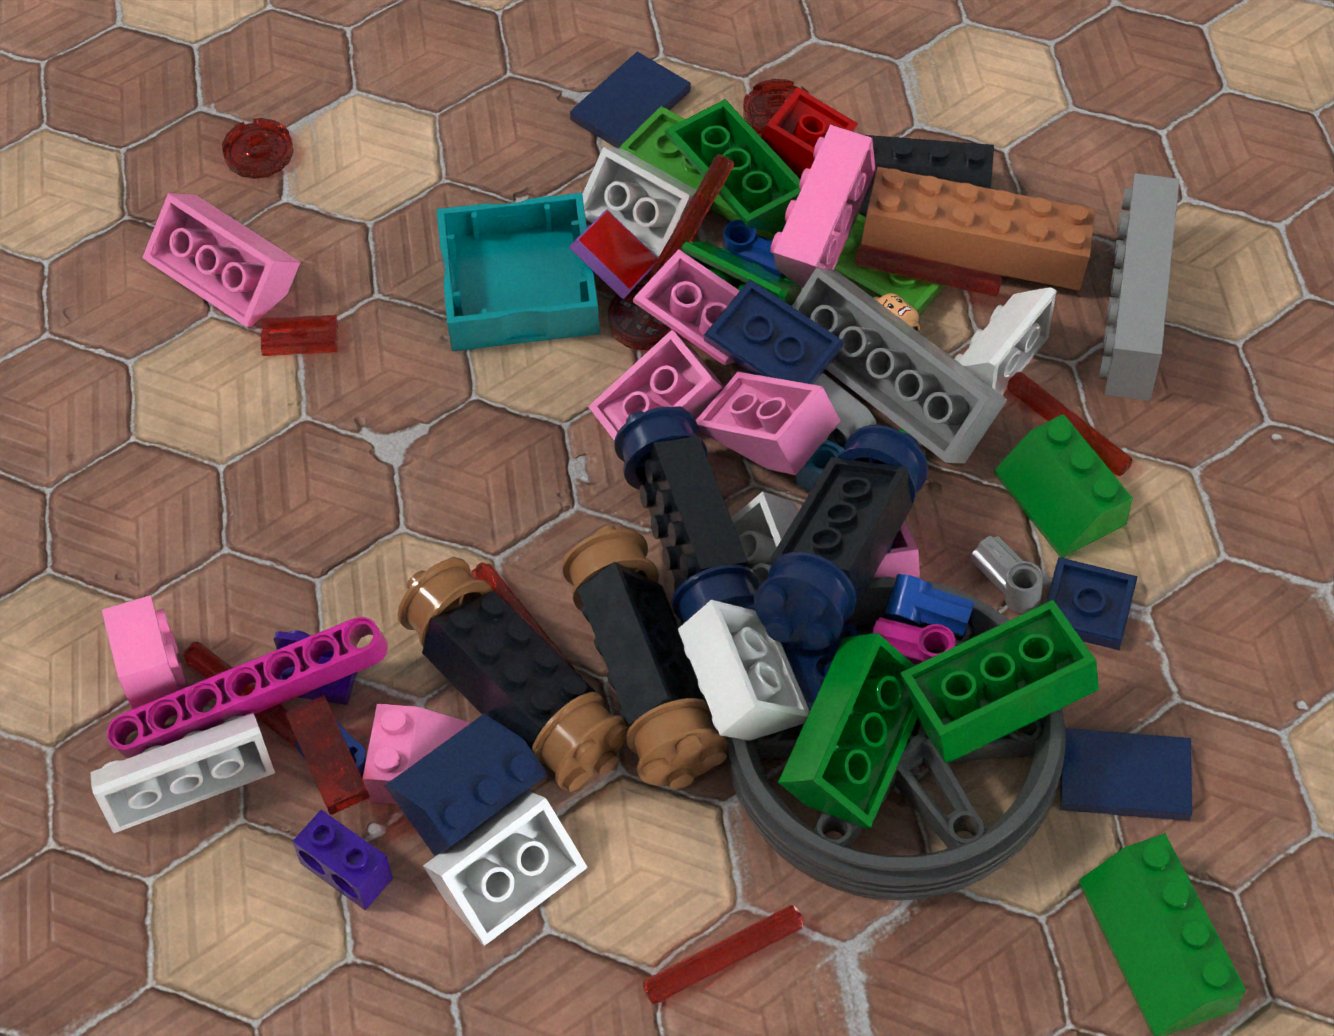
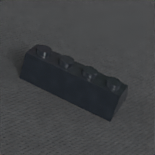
(941, 159)

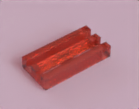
(298, 340)

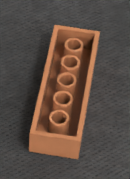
(980, 228)

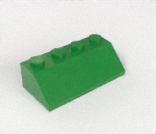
(759, 181)
(1000, 681)
(853, 732)
(1162, 937)

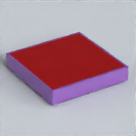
(614, 253)

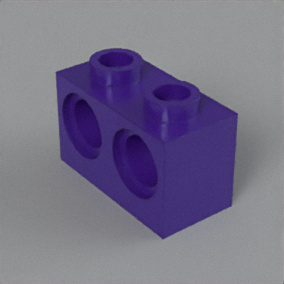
(343, 859)

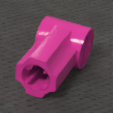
(915, 641)

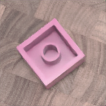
(143, 651)

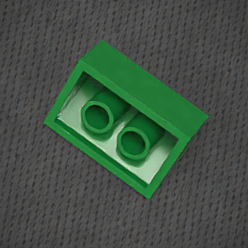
(738, 271)
(1064, 486)

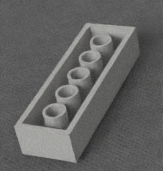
(1139, 287)
(900, 368)

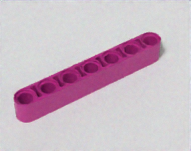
(268, 692)

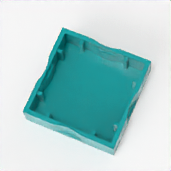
(515, 274)

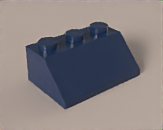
(465, 782)

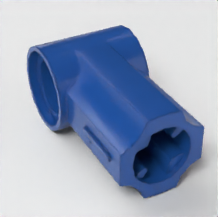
(750, 246)
(917, 603)

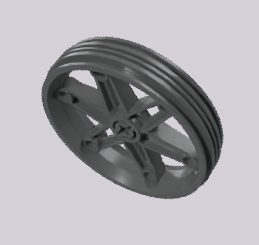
(919, 875)

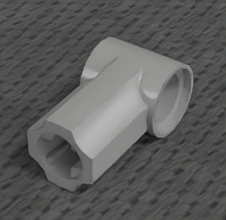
(1009, 573)

